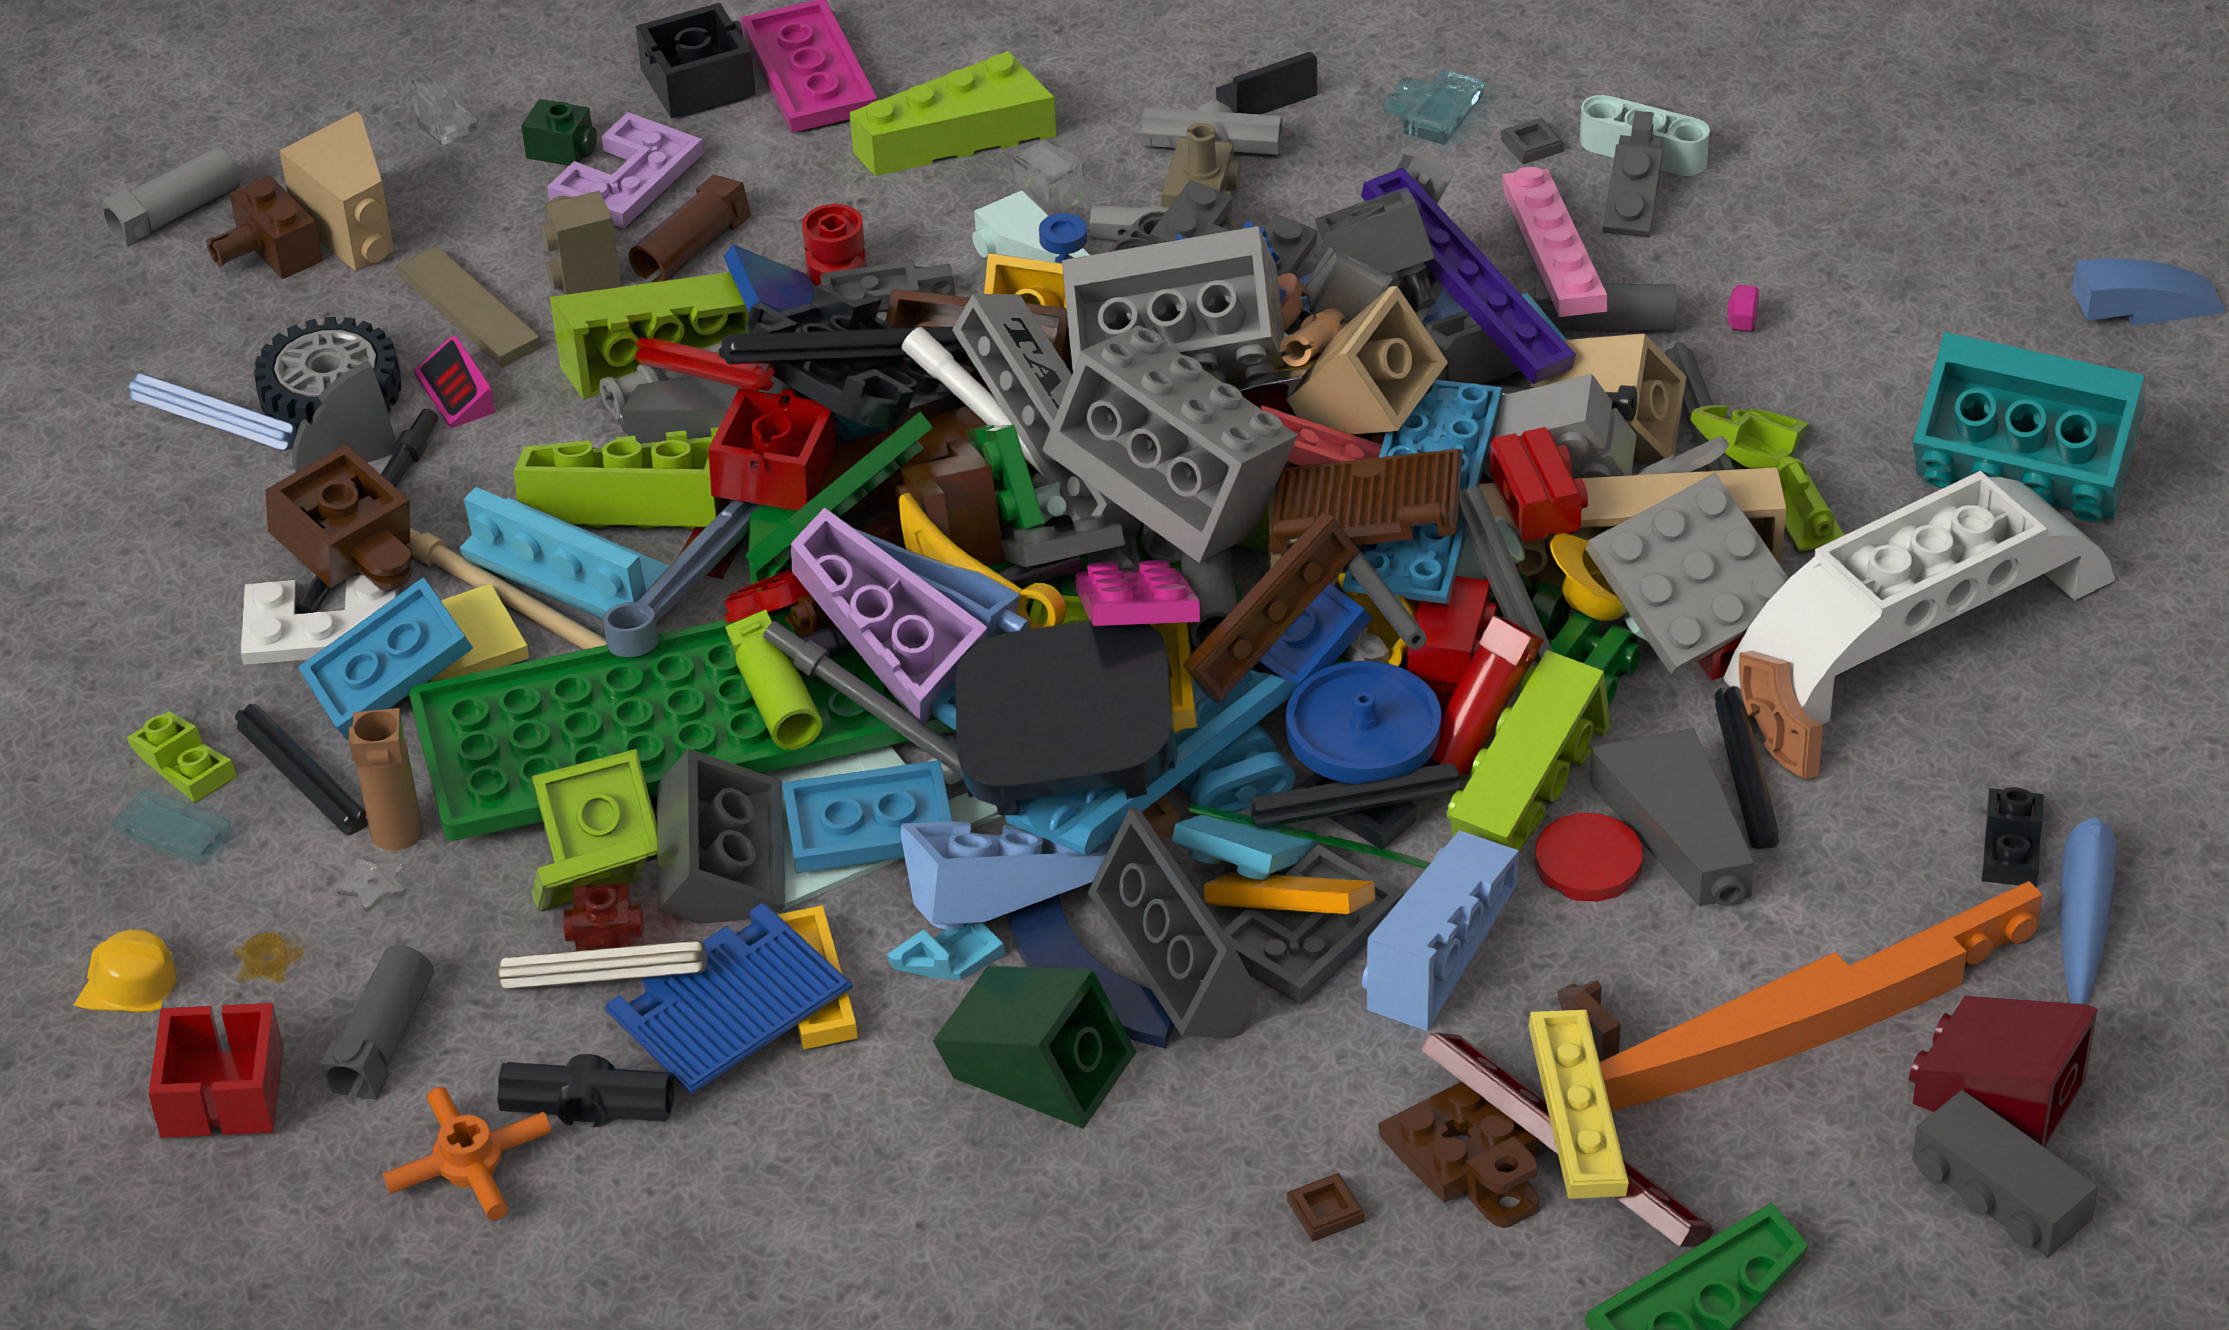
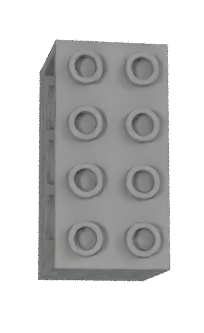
(1201, 294)
(1169, 442)

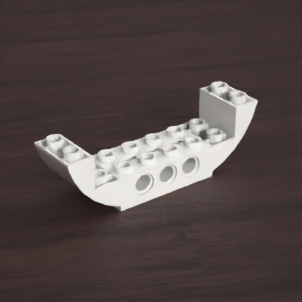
(1914, 575)

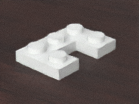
(278, 634)

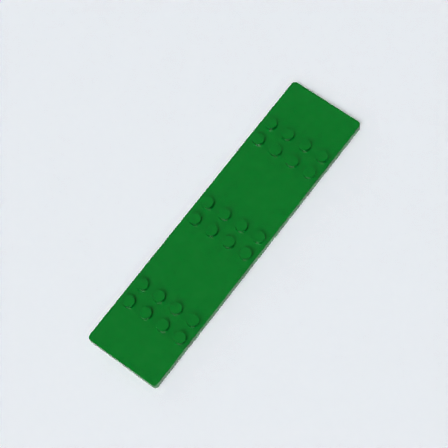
(512, 722)

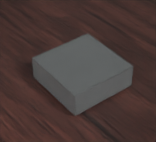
(1532, 141)

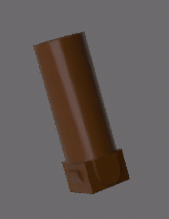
(678, 239)

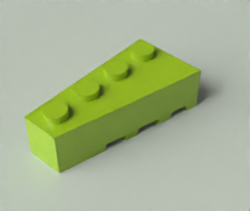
(954, 116)
(621, 482)

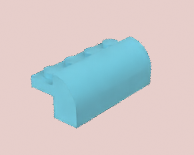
(554, 555)

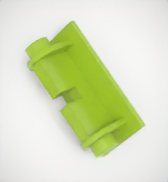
(1807, 515)

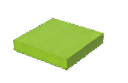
(596, 806)
(607, 865)

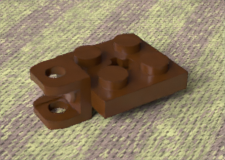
(1488, 1164)

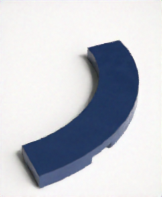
(1048, 942)

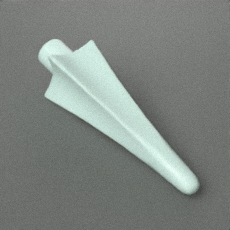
(1050, 501)

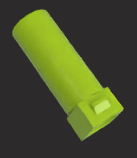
(774, 684)

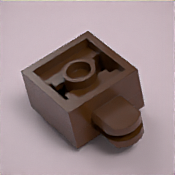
(343, 521)

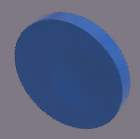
(1363, 722)

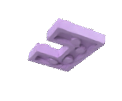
(654, 161)

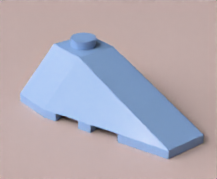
(982, 876)

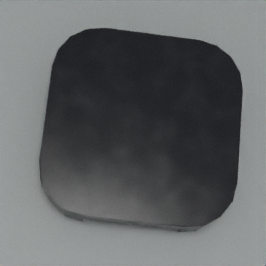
(863, 390)
(1064, 712)

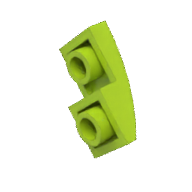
(179, 755)

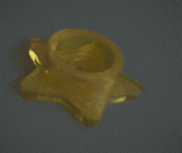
(265, 945)

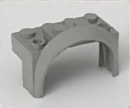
(1352, 285)

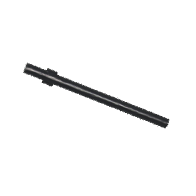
(406, 449)

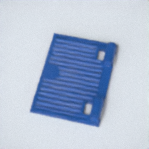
(744, 999)

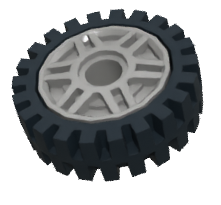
(310, 359)

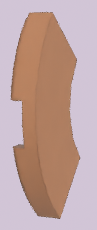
(1788, 730)

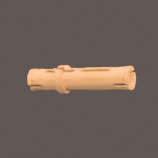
(1312, 336)

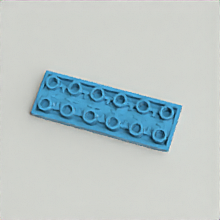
(1444, 419)
(1091, 816)

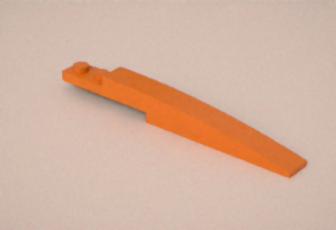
(1818, 1003)

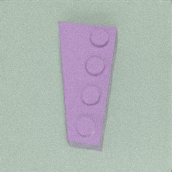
(885, 611)

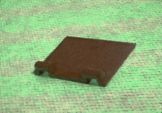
(1370, 497)

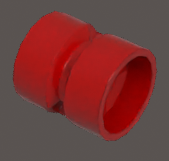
(833, 240)

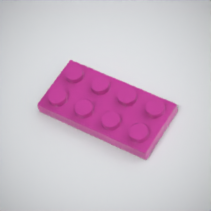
(807, 64)
(1136, 596)

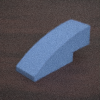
(2142, 291)

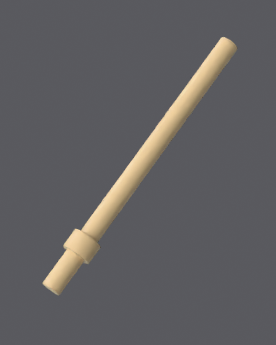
(433, 550)

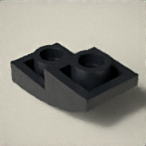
(2012, 836)

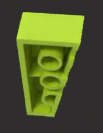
(601, 327)
(1532, 751)

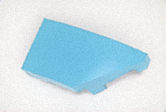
(948, 955)

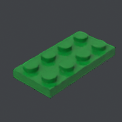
(845, 490)

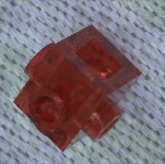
(603, 917)

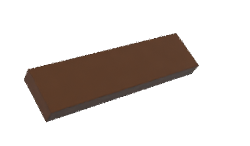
(1270, 607)

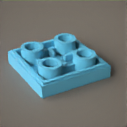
(1249, 847)

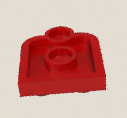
(765, 594)

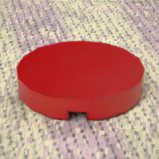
(1588, 856)

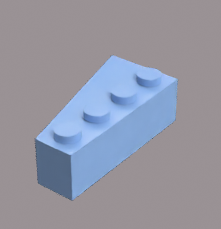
(1437, 929)

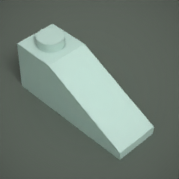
(1012, 229)

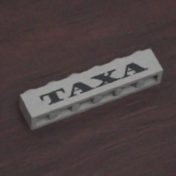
(1029, 386)

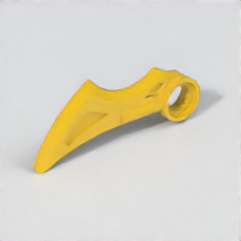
(927, 540)

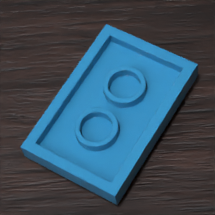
(385, 655)
(861, 813)

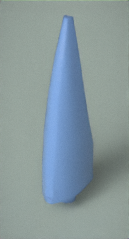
(970, 590)
(2086, 903)

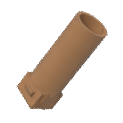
(385, 778)

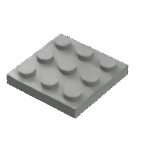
(1689, 572)

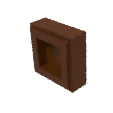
(1325, 1207)

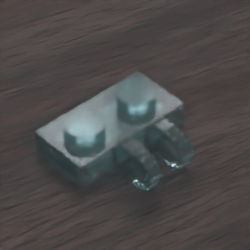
(1434, 108)

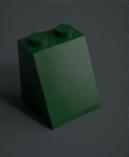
(1038, 1040)

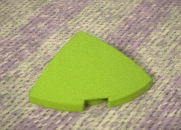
(1754, 436)

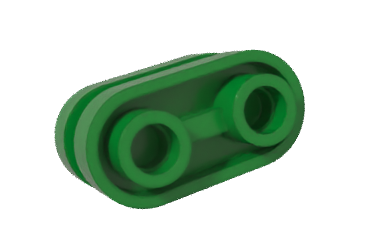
(1613, 653)

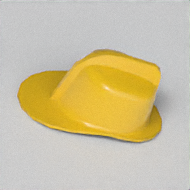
(1584, 583)
(129, 973)

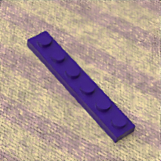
(1481, 287)

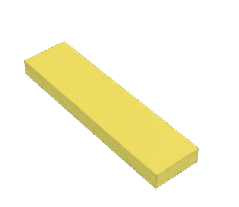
(1578, 1104)

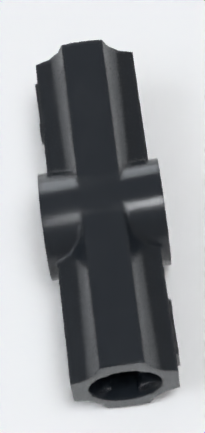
(586, 1091)

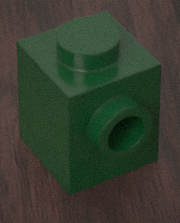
(558, 132)

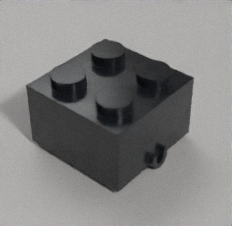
(696, 60)

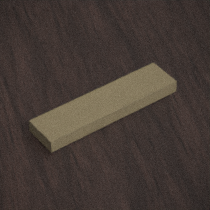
(469, 306)

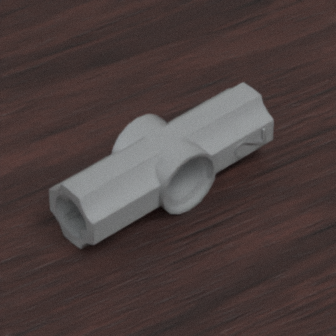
(1246, 131)

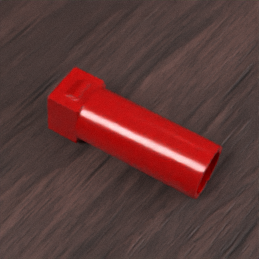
(1484, 691)

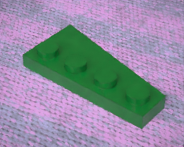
(1712, 1283)

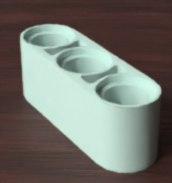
(1683, 137)

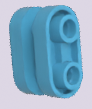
(1240, 772)

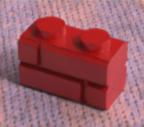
(1537, 484)

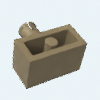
(1203, 161)
(581, 244)

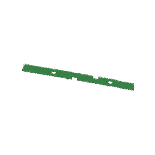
(1220, 814)

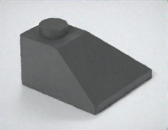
(1380, 233)

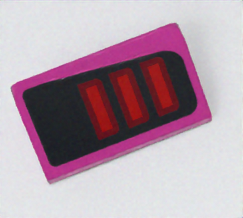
(455, 384)

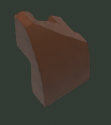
(1603, 1025)

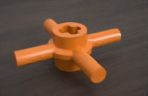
(467, 1152)

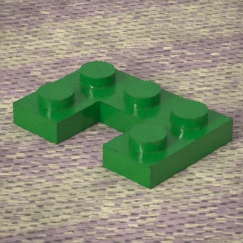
(1011, 479)

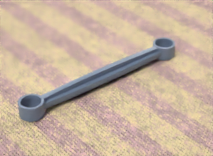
(632, 625)

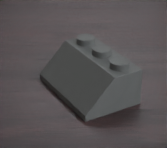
(718, 840)

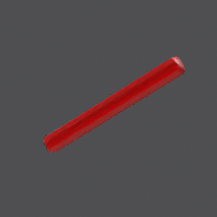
(703, 364)

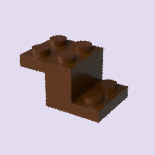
(958, 499)

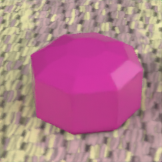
(1743, 308)

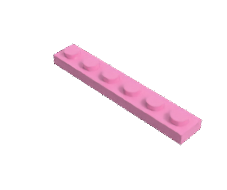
(1554, 242)

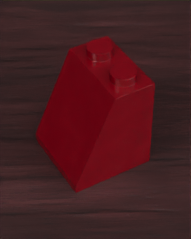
(2011, 1057)

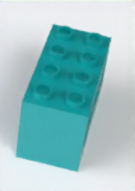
(2031, 420)

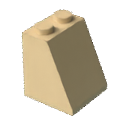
(342, 190)
(1641, 364)
(1371, 370)

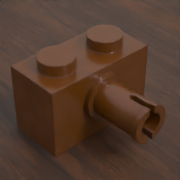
(272, 227)

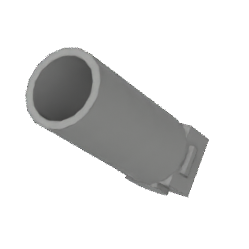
(169, 195)

